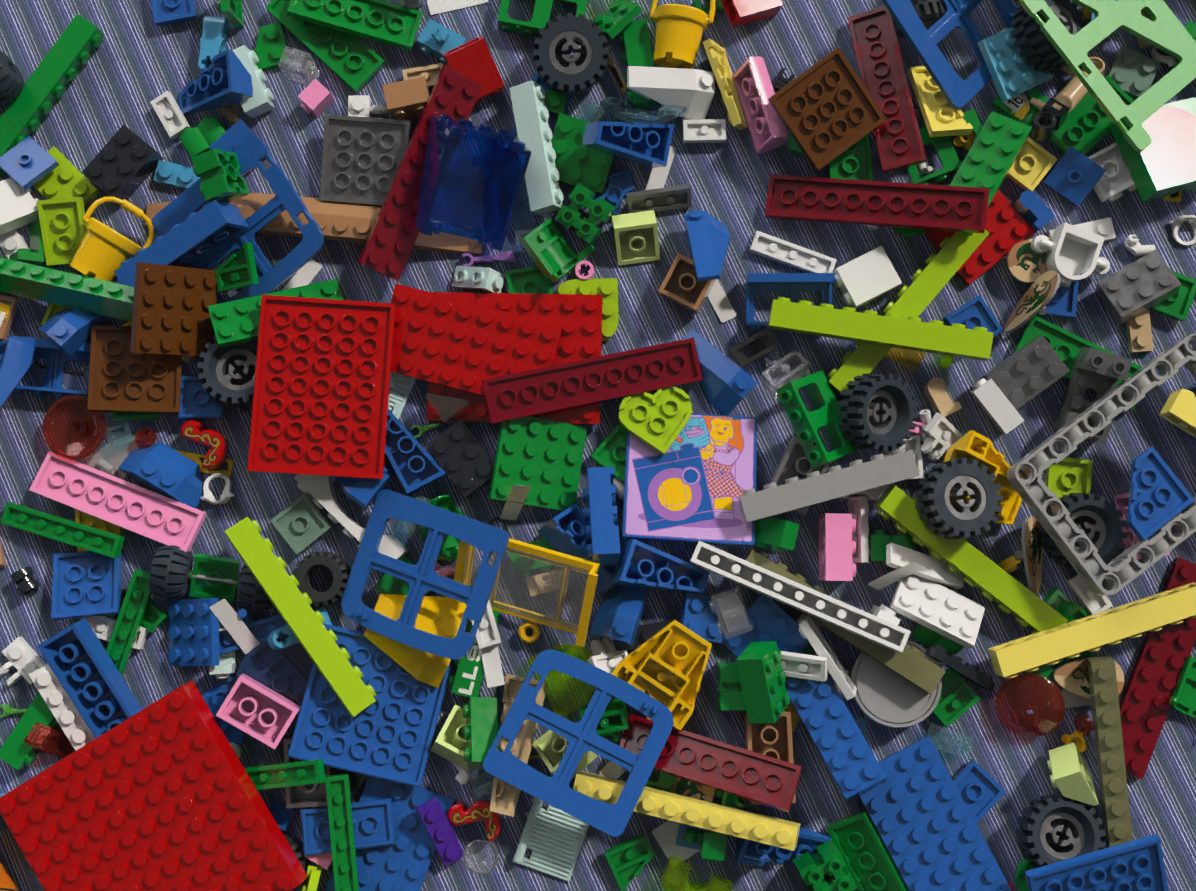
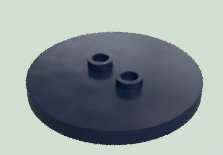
(280, 670)

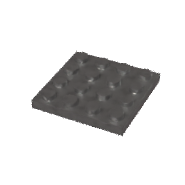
(361, 157)

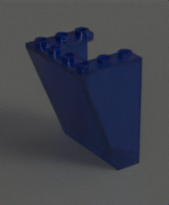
(470, 180)

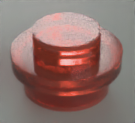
(145, 437)
(1083, 724)

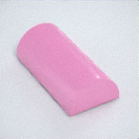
(762, 120)

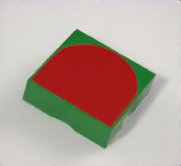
(1170, 159)

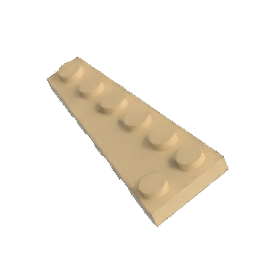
(505, 795)

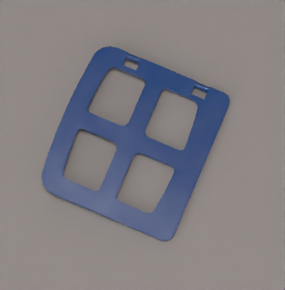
(925, 42)
(286, 198)
(422, 575)
(581, 738)

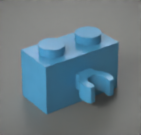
(437, 40)

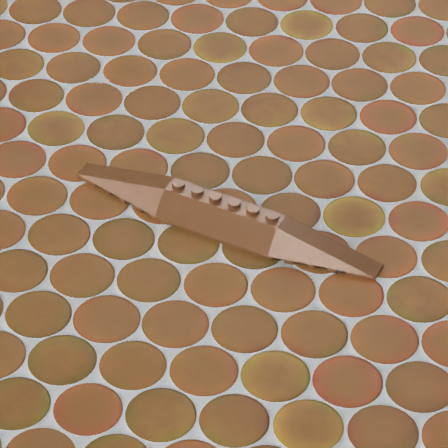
(338, 222)

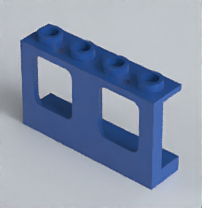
(787, 286)
(56, 361)

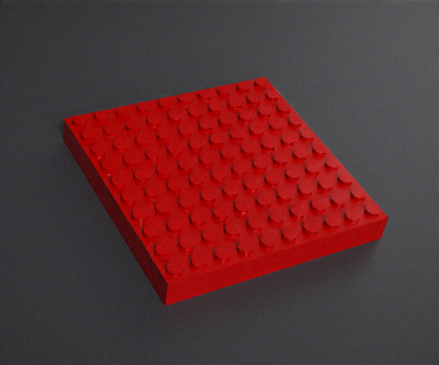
(152, 811)

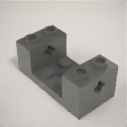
(1095, 371)

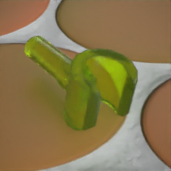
(945, 361)

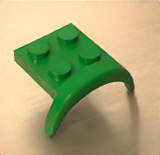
(552, 251)
(1185, 692)

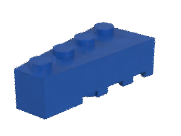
(631, 141)
(409, 458)
(601, 516)
(567, 536)
(656, 570)

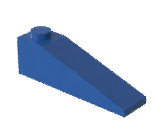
(219, 85)
(707, 243)
(71, 328)
(14, 362)
(722, 378)
(364, 490)
(620, 615)
(757, 853)

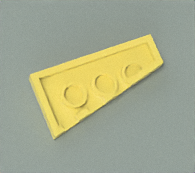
(723, 75)
(936, 111)

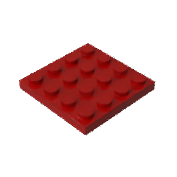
(1005, 230)

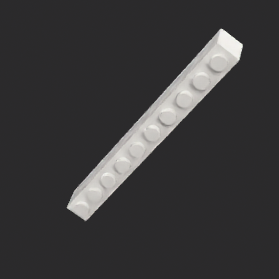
(800, 597)

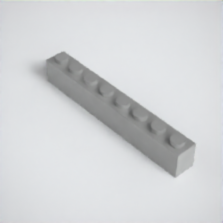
(828, 486)

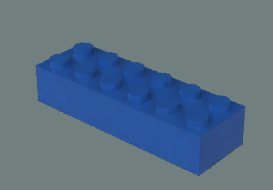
(190, 240)
(89, 677)
(835, 735)

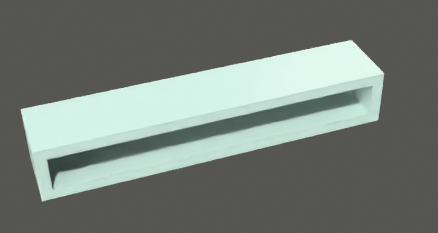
(533, 130)

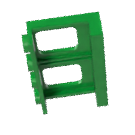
(540, 16)
(945, 152)
(807, 423)

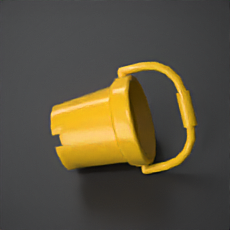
(678, 33)
(104, 248)

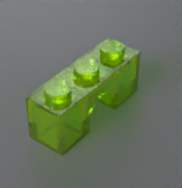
(675, 878)

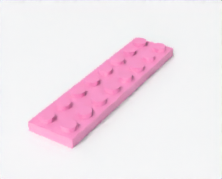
(118, 502)

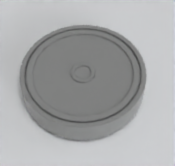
(887, 696)

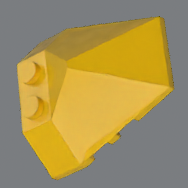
(980, 448)
(433, 617)
(670, 667)

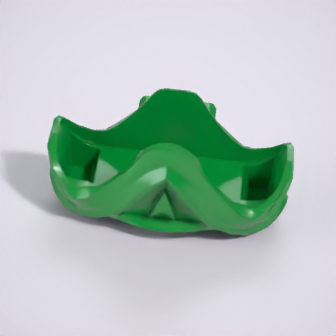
(450, 544)

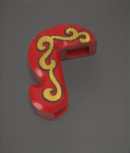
(209, 438)
(478, 811)

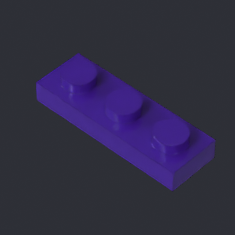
(440, 831)

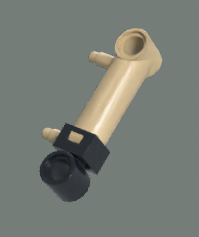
(1055, 111)

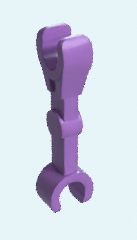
(506, 257)

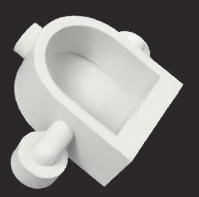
(1072, 253)

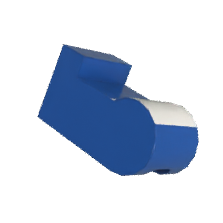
(1033, 209)

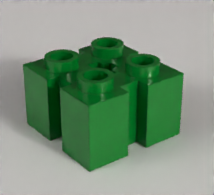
(219, 176)
(598, 210)
(729, 687)
(824, 869)

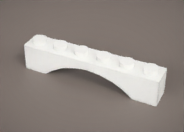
(324, 496)

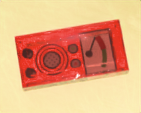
(48, 740)

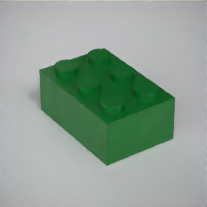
(763, 682)

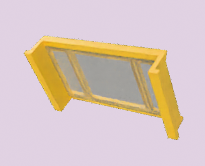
(535, 585)

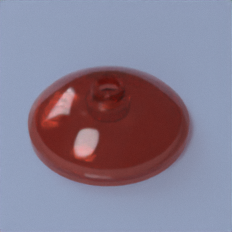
(63, 428)
(1030, 693)

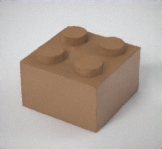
(406, 98)
(683, 287)

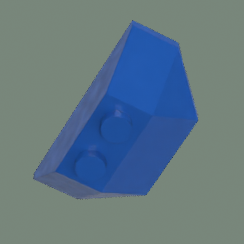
(166, 473)

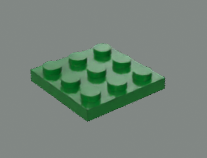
(578, 162)

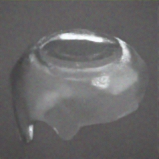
(480, 856)

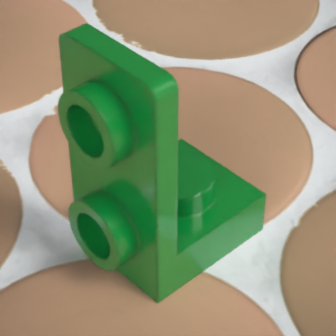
(36, 253)

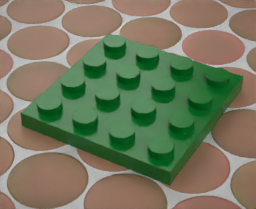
(540, 456)

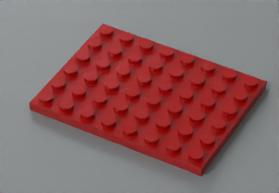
(578, 341)
(321, 387)

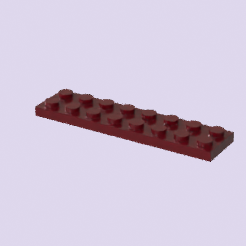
(886, 82)
(719, 765)

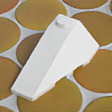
(674, 87)

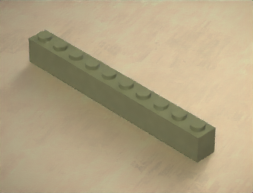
(908, 664)
(1109, 750)

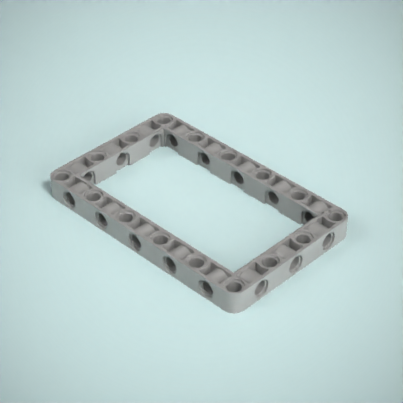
(1060, 525)

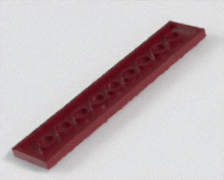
(877, 203)
(395, 228)
(591, 380)
(1155, 679)

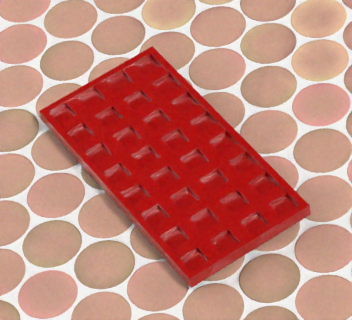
(464, 341)

